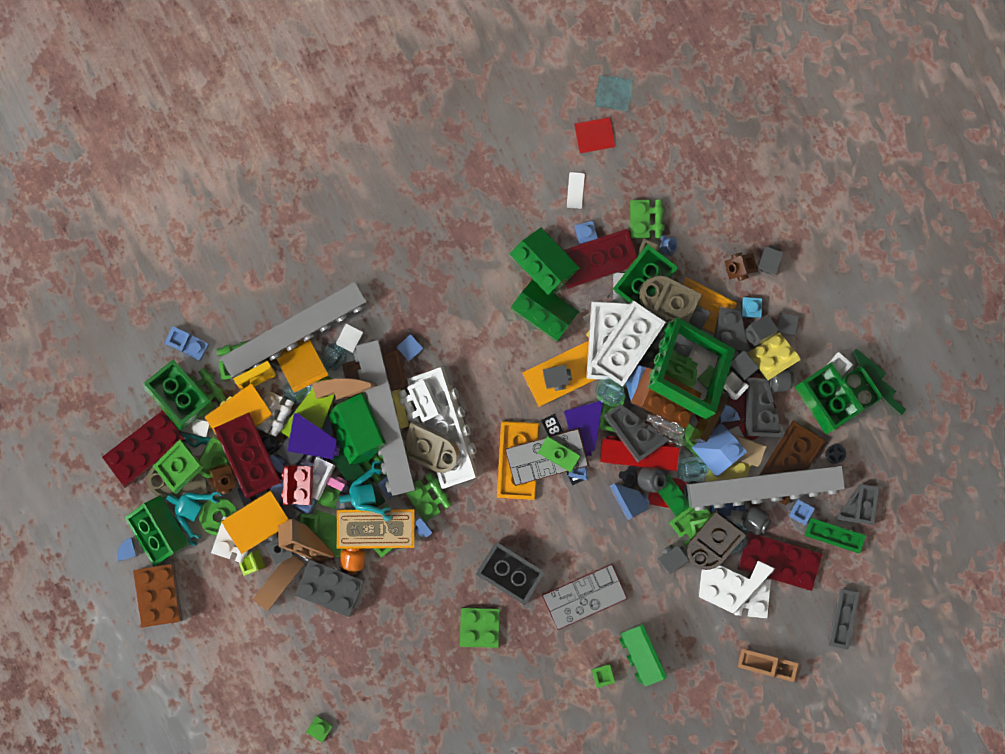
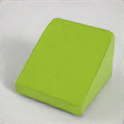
(252, 563)

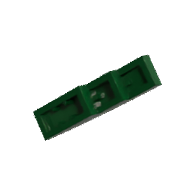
(876, 375)
(354, 471)

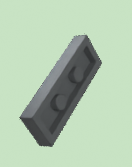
(844, 618)

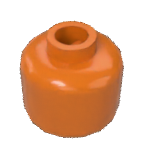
(352, 560)

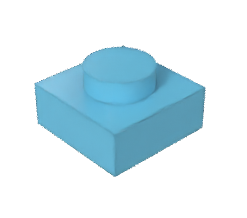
(751, 307)

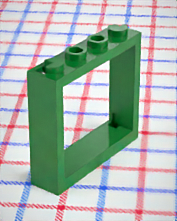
(658, 384)

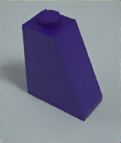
(587, 420)
(311, 440)

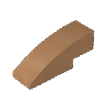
(341, 387)
(278, 582)
(769, 665)

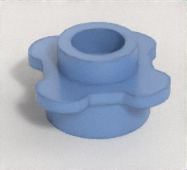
(668, 245)

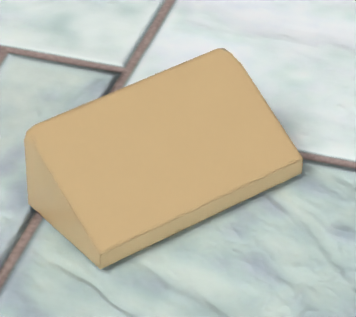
(754, 451)

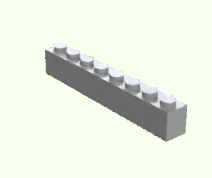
(294, 330)
(383, 407)
(765, 486)

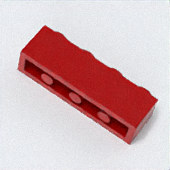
(616, 453)

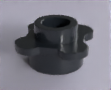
(624, 476)

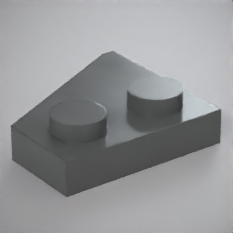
(731, 329)
(861, 505)

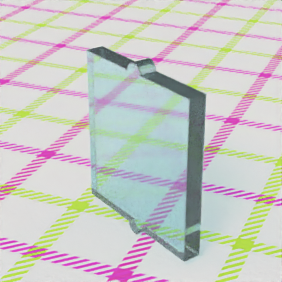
(613, 93)

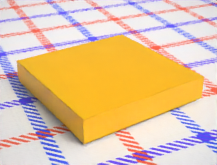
(255, 376)

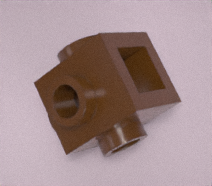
(741, 266)
(219, 472)

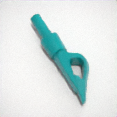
(200, 440)

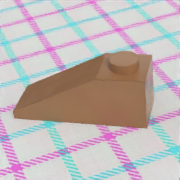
(302, 541)

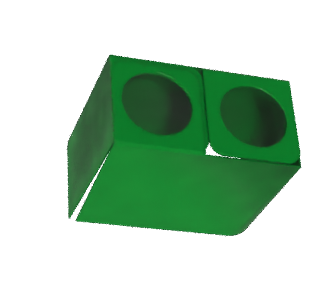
(865, 379)

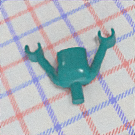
(363, 495)
(189, 508)

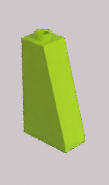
(313, 410)

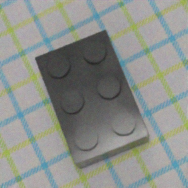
(510, 573)
(329, 588)

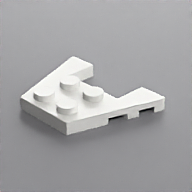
(729, 588)

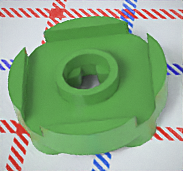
(208, 510)

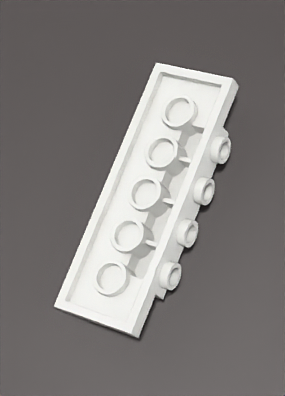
(450, 424)

